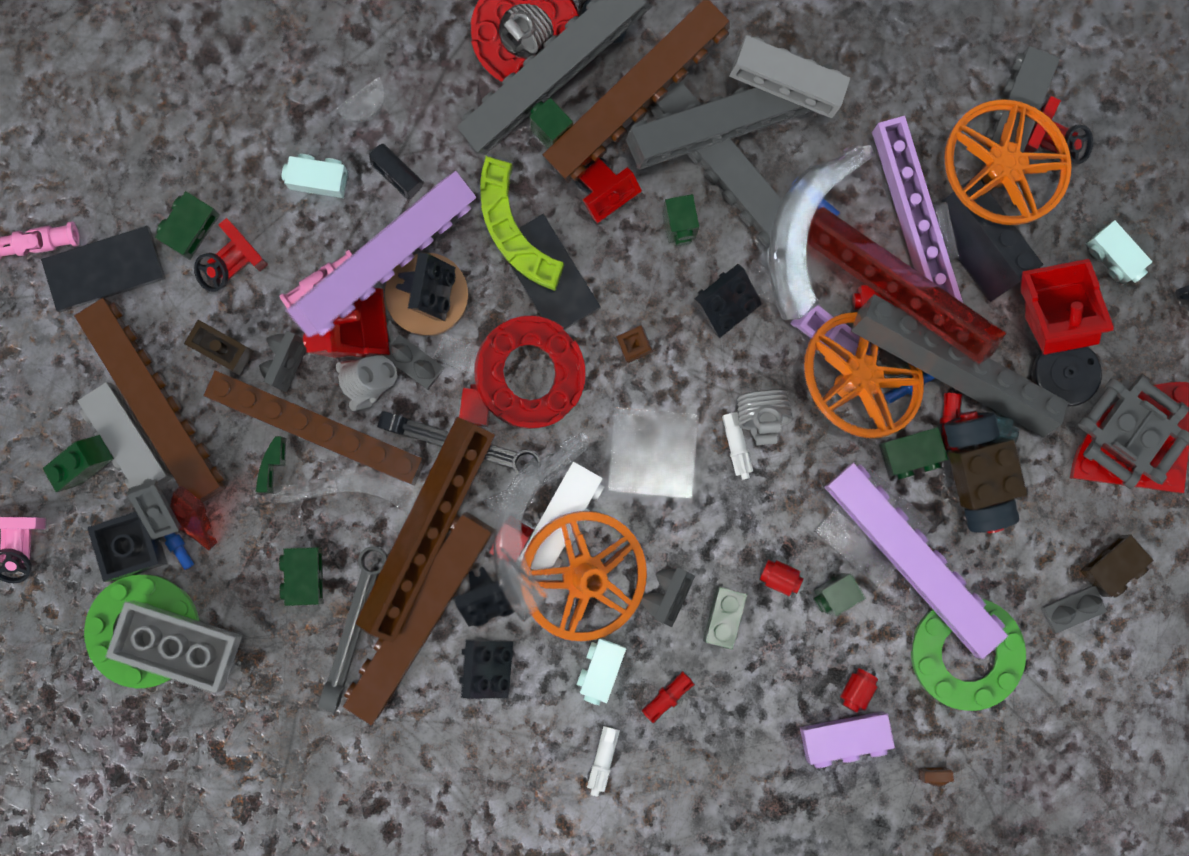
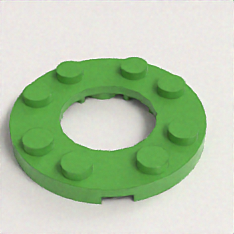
(105, 613)
(960, 694)

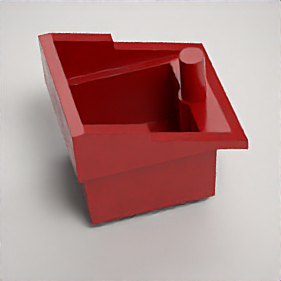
(1065, 306)
(357, 334)

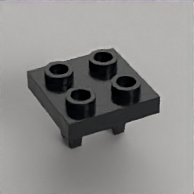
(429, 286)
(728, 300)
(483, 601)
(486, 669)

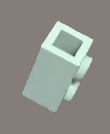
(315, 176)
(1119, 254)
(602, 671)

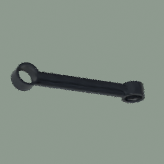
(436, 436)

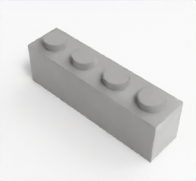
(789, 76)
(123, 436)

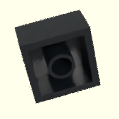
(125, 547)

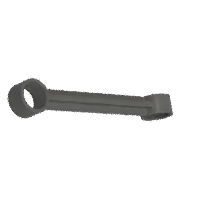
(334, 687)

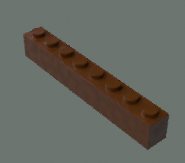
(637, 90)
(149, 399)
(314, 428)
(424, 530)
(444, 578)

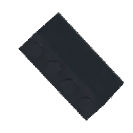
(989, 250)

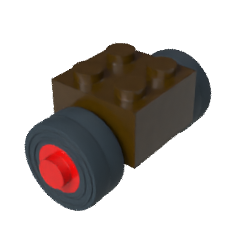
(985, 472)

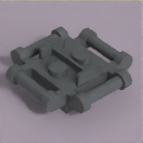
(1135, 431)

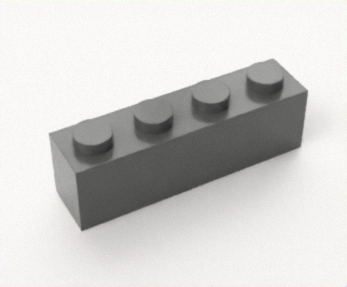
(1029, 86)

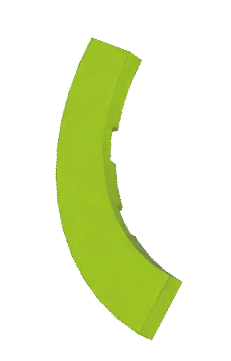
(504, 231)

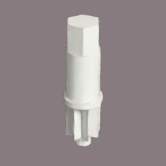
(737, 445)
(603, 759)

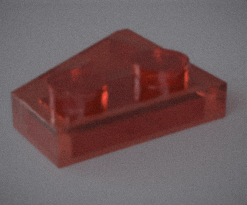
(192, 517)

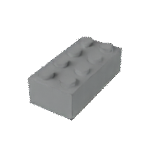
(174, 646)

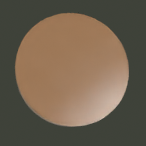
(414, 322)

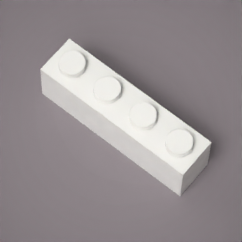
(572, 496)

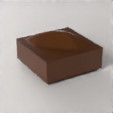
(634, 344)
(936, 775)

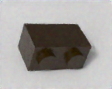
(218, 347)
(1117, 566)

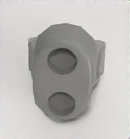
(526, 23)
(365, 379)
(765, 411)

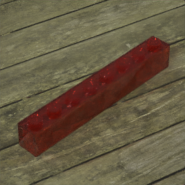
(904, 286)

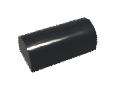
(395, 171)

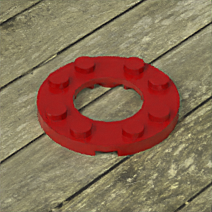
(487, 38)
(567, 362)

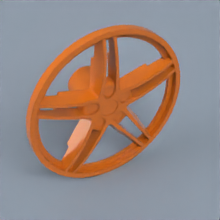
(1006, 162)
(861, 378)
(587, 575)

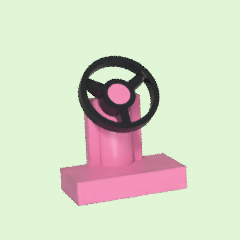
(17, 545)

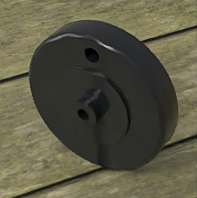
(1069, 374)

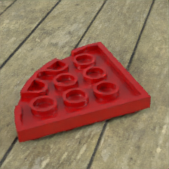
(1092, 471)

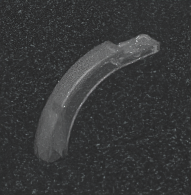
(791, 228)
(353, 480)
(510, 564)

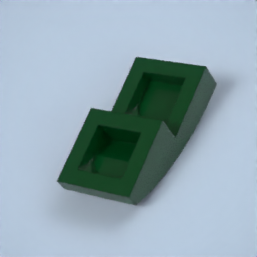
(274, 456)

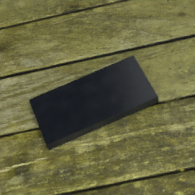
(103, 269)
(572, 296)

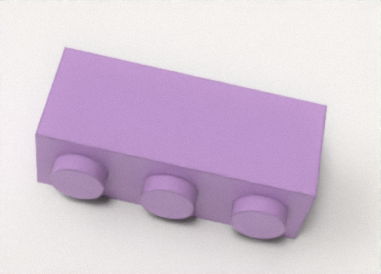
(847, 739)

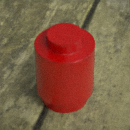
(781, 577)
(859, 690)

